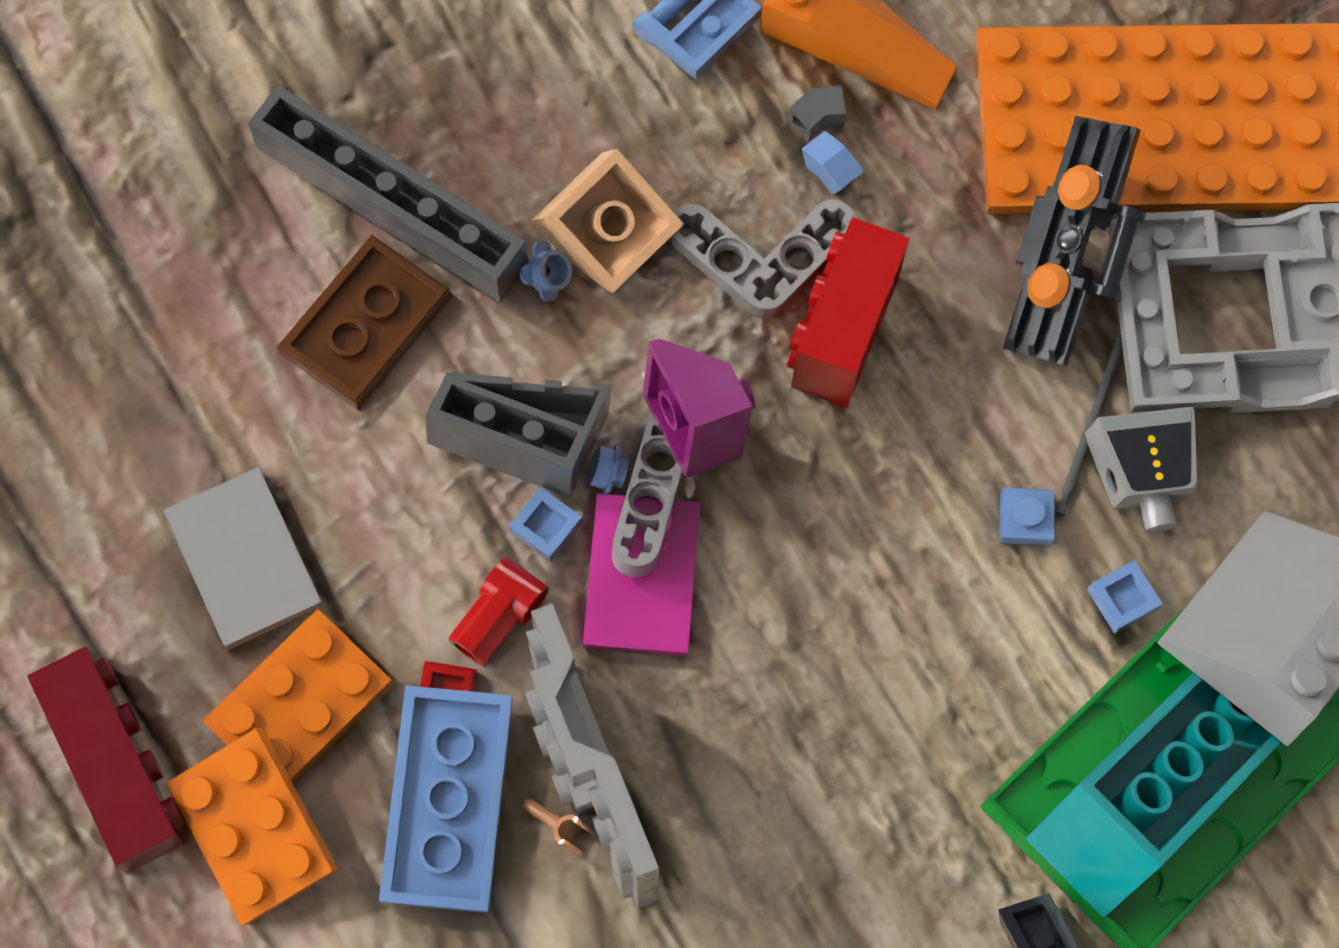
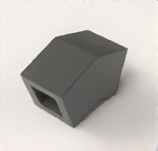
(818, 111)

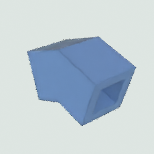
(831, 162)

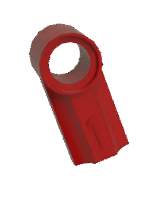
(504, 602)

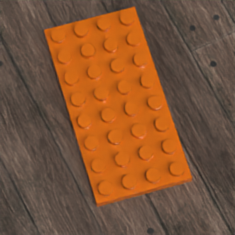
(1221, 111)

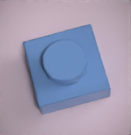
(1026, 516)
(545, 524)
(1124, 596)

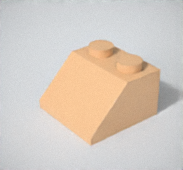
(608, 220)

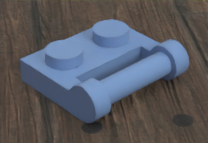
(701, 35)

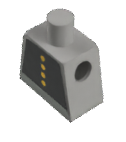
(1146, 461)

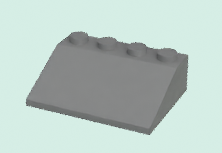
(1268, 625)

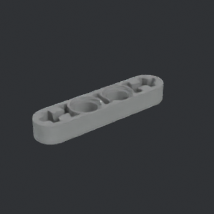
(646, 482)

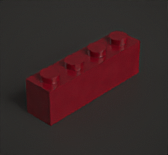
(107, 760)

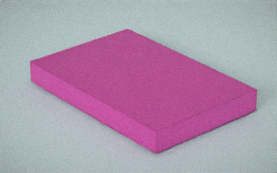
(647, 611)

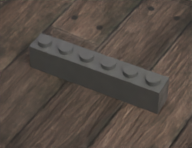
(389, 193)

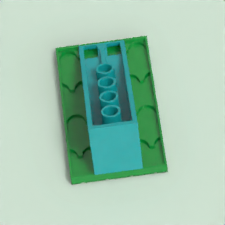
(1155, 794)

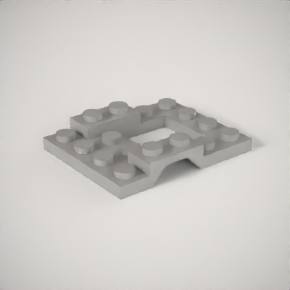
(1303, 293)
(582, 761)

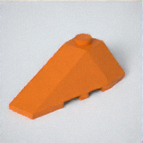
(864, 40)

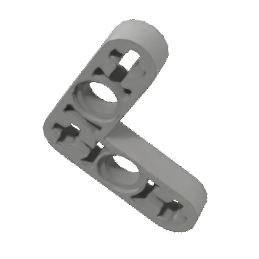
(756, 269)

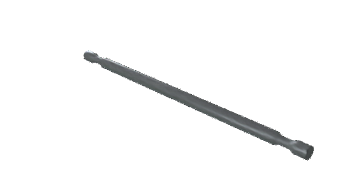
(1094, 414)

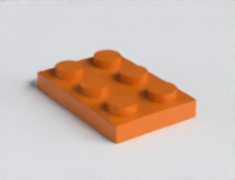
(303, 695)
(252, 826)

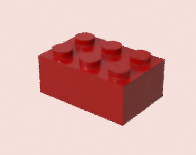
(846, 311)

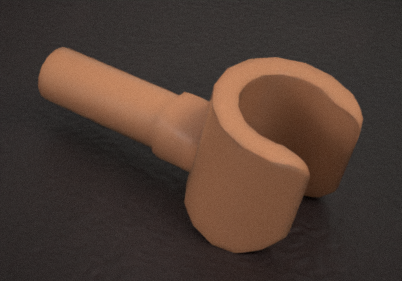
(563, 827)

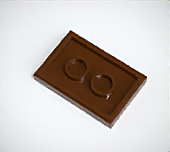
(364, 322)

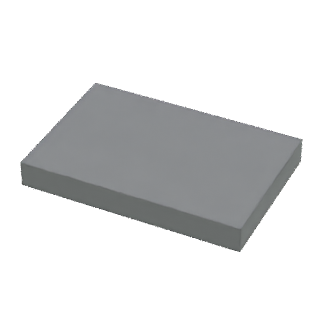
(242, 558)

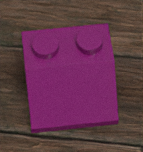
(697, 405)

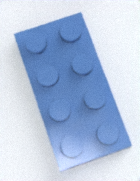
(446, 799)

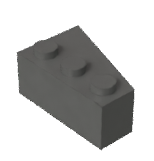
(519, 427)

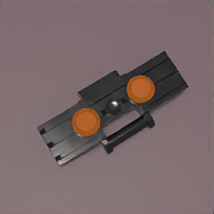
(1057, 234)

